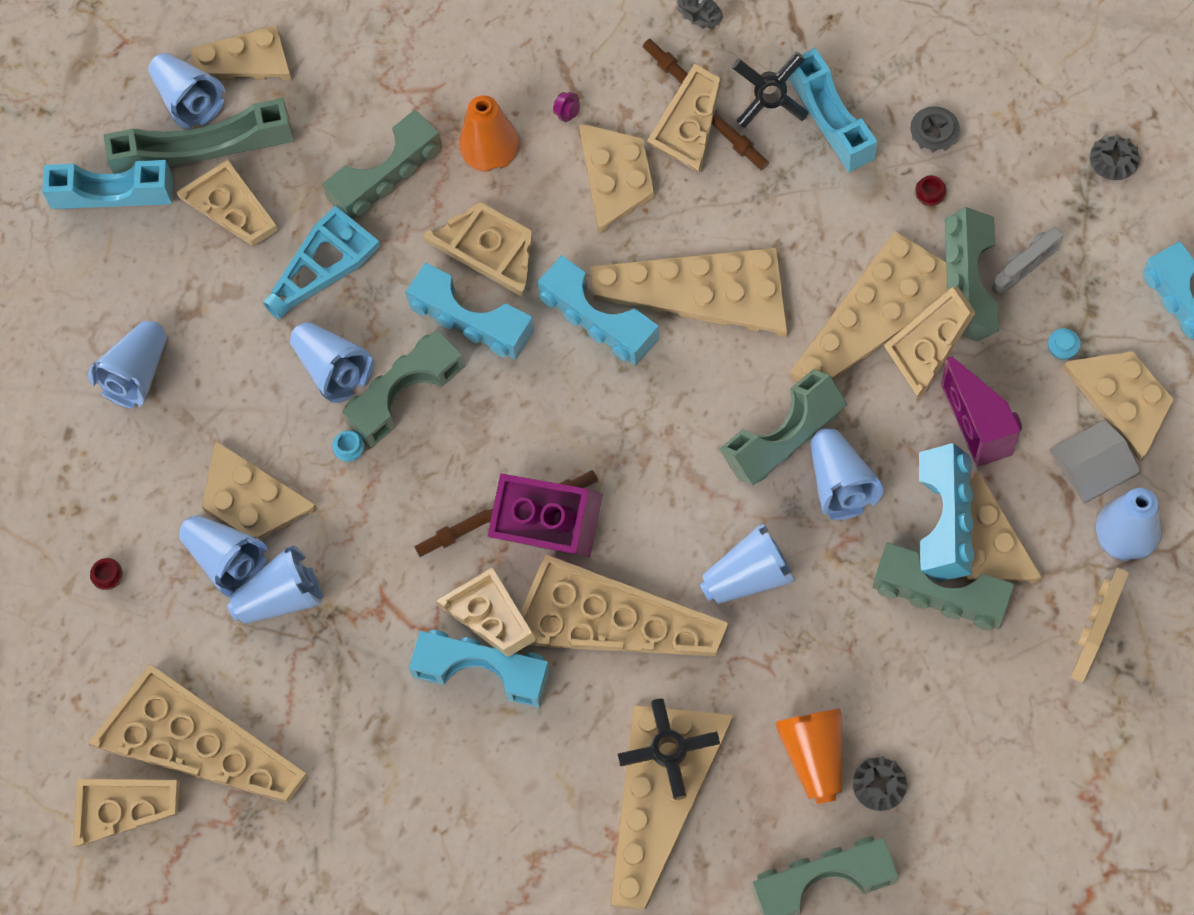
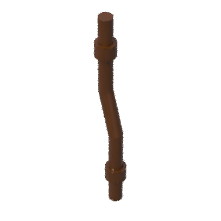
(741, 144)
(446, 536)

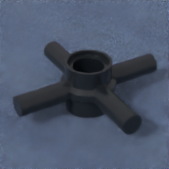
(767, 79)
(670, 762)

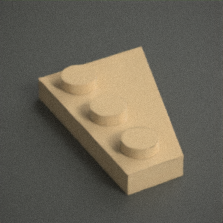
(246, 55)
(688, 119)
(230, 203)
(929, 339)
(489, 612)
(1100, 616)
(120, 805)

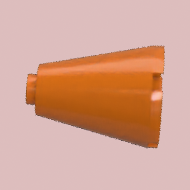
(487, 135)
(815, 752)

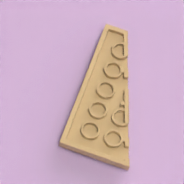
(711, 288)
(882, 302)
(593, 612)
(182, 733)
(648, 812)

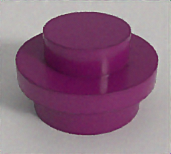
(566, 106)

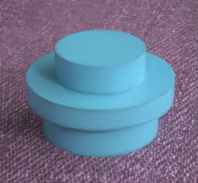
(1063, 344)
(348, 446)

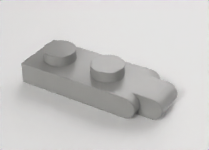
(1024, 262)

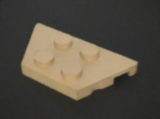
(615, 173)
(488, 245)
(1124, 396)
(249, 497)
(994, 540)

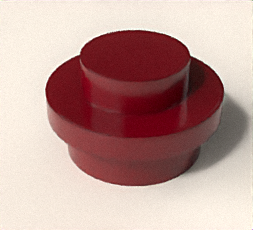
(930, 190)
(106, 574)

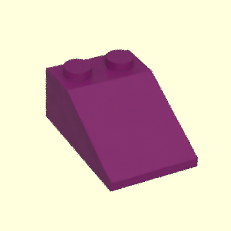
(981, 414)
(545, 515)

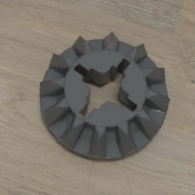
(701, 12)
(939, 118)
(1102, 161)
(873, 797)

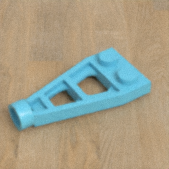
(343, 234)

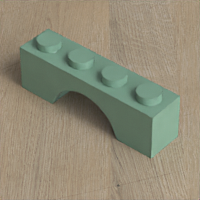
(357, 189)
(967, 236)
(430, 362)
(813, 404)
(980, 601)
(865, 866)

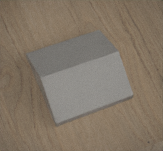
(1096, 461)

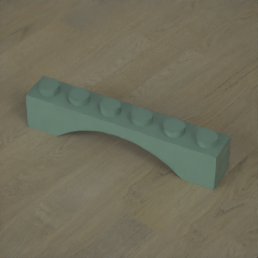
(252, 129)

